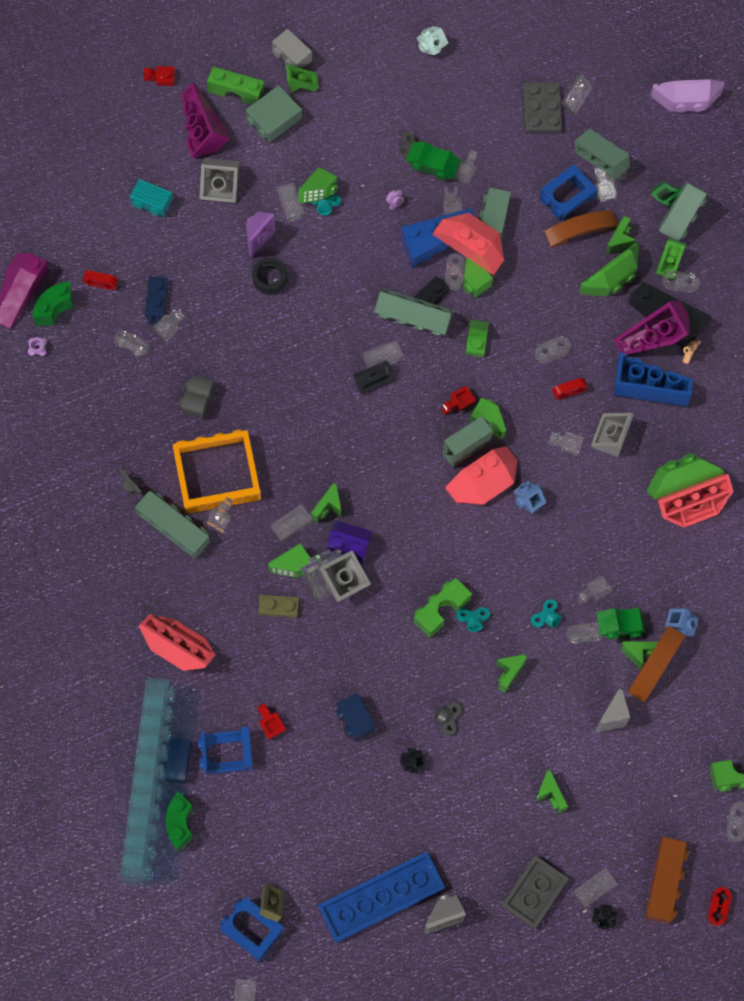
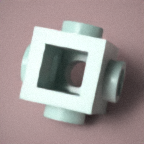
(432, 40)

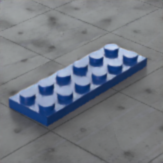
(381, 897)

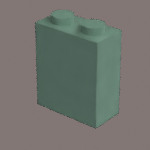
(273, 114)
(467, 441)

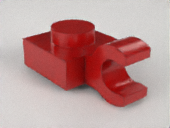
(163, 75)
(459, 399)
(270, 724)

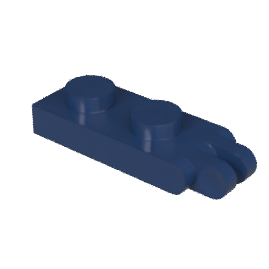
(156, 298)

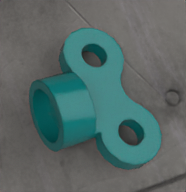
(325, 206)
(547, 615)
(473, 618)

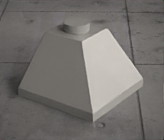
(445, 913)

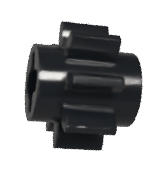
(412, 760)
(604, 917)

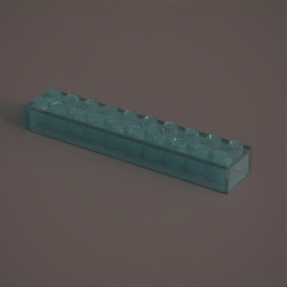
(146, 782)

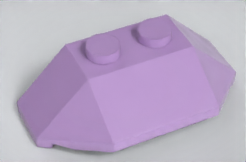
(687, 94)

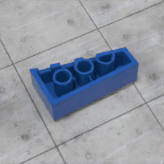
(420, 242)
(650, 383)

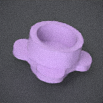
(395, 199)
(33, 342)

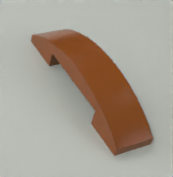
(580, 226)
(656, 663)

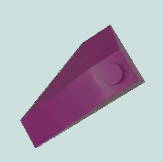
(203, 125)
(19, 286)
(657, 330)

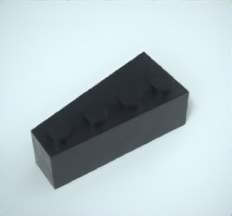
(649, 299)

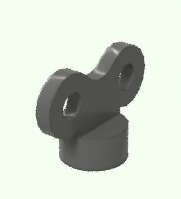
(404, 149)
(130, 484)
(447, 717)

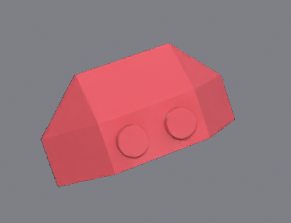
(473, 240)
(484, 478)
(697, 501)
(176, 642)

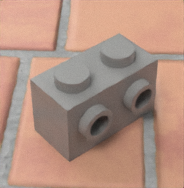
(291, 50)

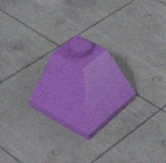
(259, 230)

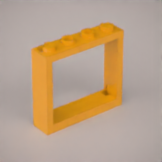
(210, 502)

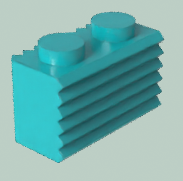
(151, 198)

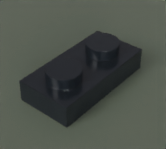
(433, 291)
(373, 376)

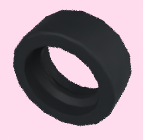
(267, 263)

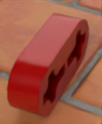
(100, 280)
(569, 388)
(724, 907)

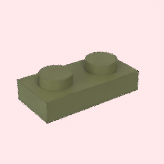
(278, 606)
(272, 902)

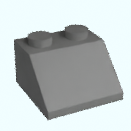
(219, 180)

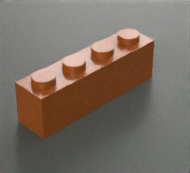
(665, 880)

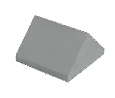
(612, 432)
(344, 576)
(615, 715)

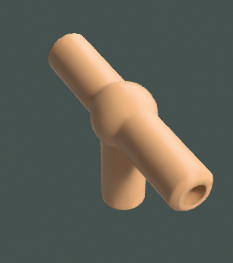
(689, 349)

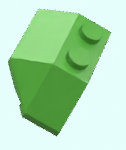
(613, 275)
(681, 474)

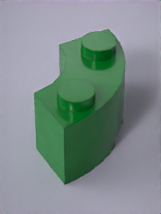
(432, 160)
(665, 193)
(52, 303)
(622, 623)
(177, 821)

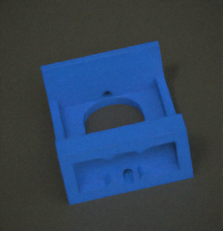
(561, 210)
(210, 739)
(229, 930)

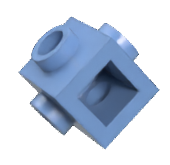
(529, 496)
(682, 621)

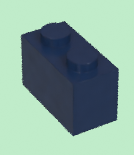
(355, 717)

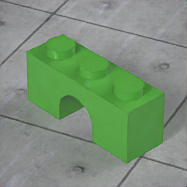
(224, 81)
(452, 594)
(725, 776)

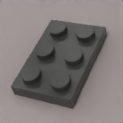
(542, 107)
(534, 892)

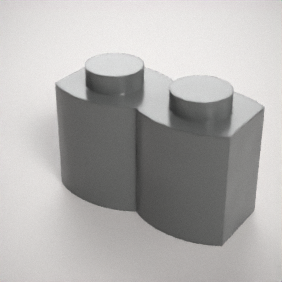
(197, 396)

